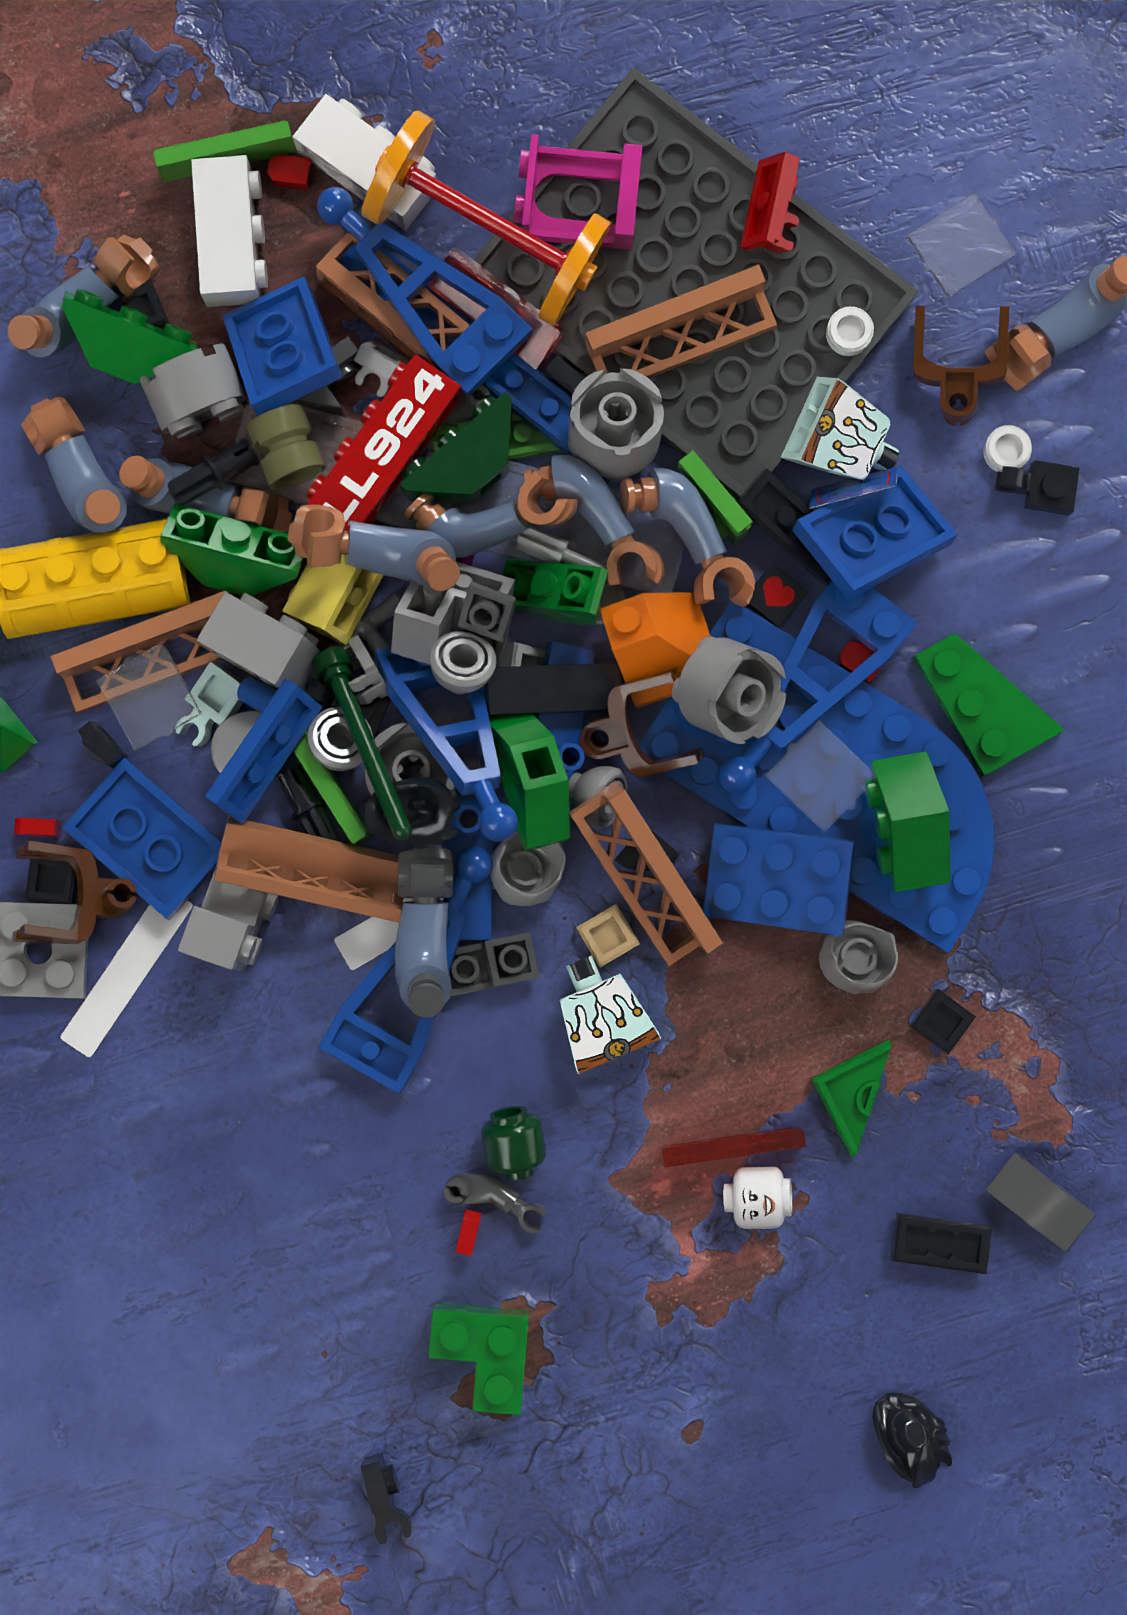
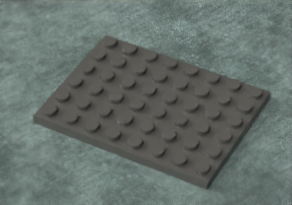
(687, 234)

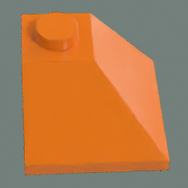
(652, 636)

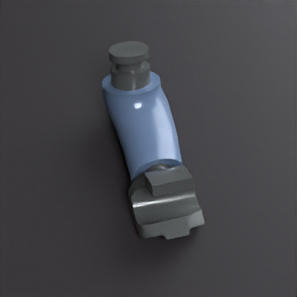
(422, 929)

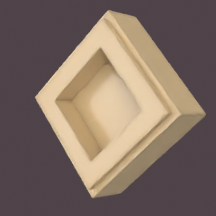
(607, 935)

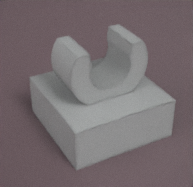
(378, 360)

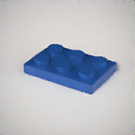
(281, 346)
(874, 535)
(145, 838)
(779, 878)

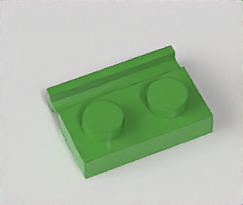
(726, 512)

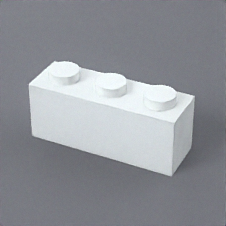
(350, 150)
(228, 230)

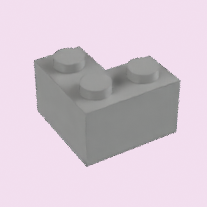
(429, 614)
(259, 643)
(228, 925)

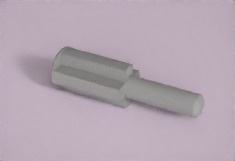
(550, 548)

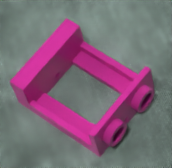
(545, 161)

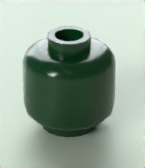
(513, 1142)

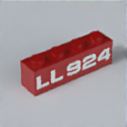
(388, 442)

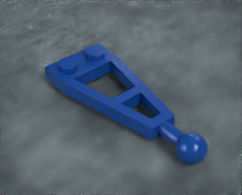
(481, 346)
(870, 620)
(408, 675)
(373, 1048)

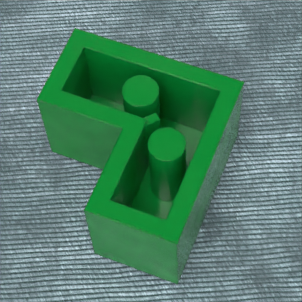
(910, 821)
(492, 1339)

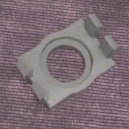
(371, 676)

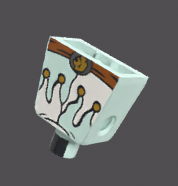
(840, 433)
(603, 1017)

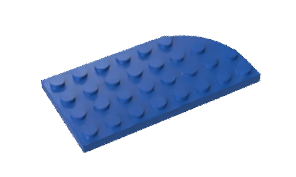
(873, 730)

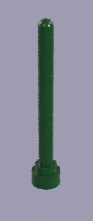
(335, 670)

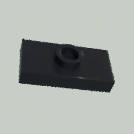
(941, 1243)

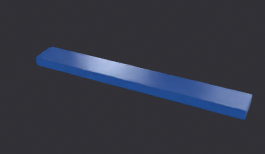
(532, 393)

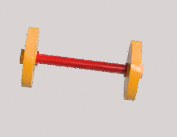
(399, 169)

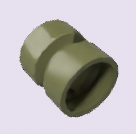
(284, 442)

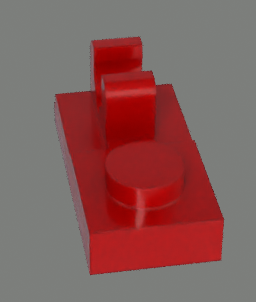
(767, 211)

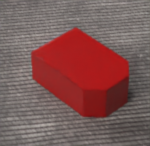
(290, 171)
(853, 656)
(37, 827)
(468, 1232)

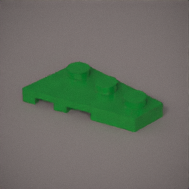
(982, 705)

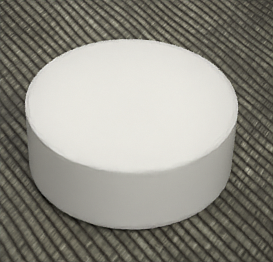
(849, 331)
(1007, 447)

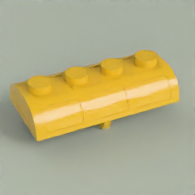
(89, 580)

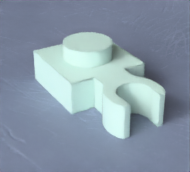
(216, 699)

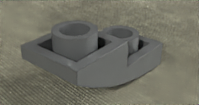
(488, 615)
(493, 964)
(1041, 1202)

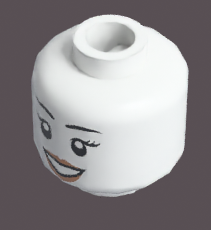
(758, 1197)

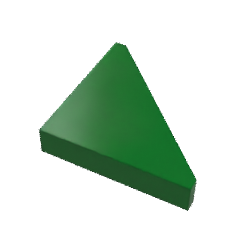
(850, 1092)

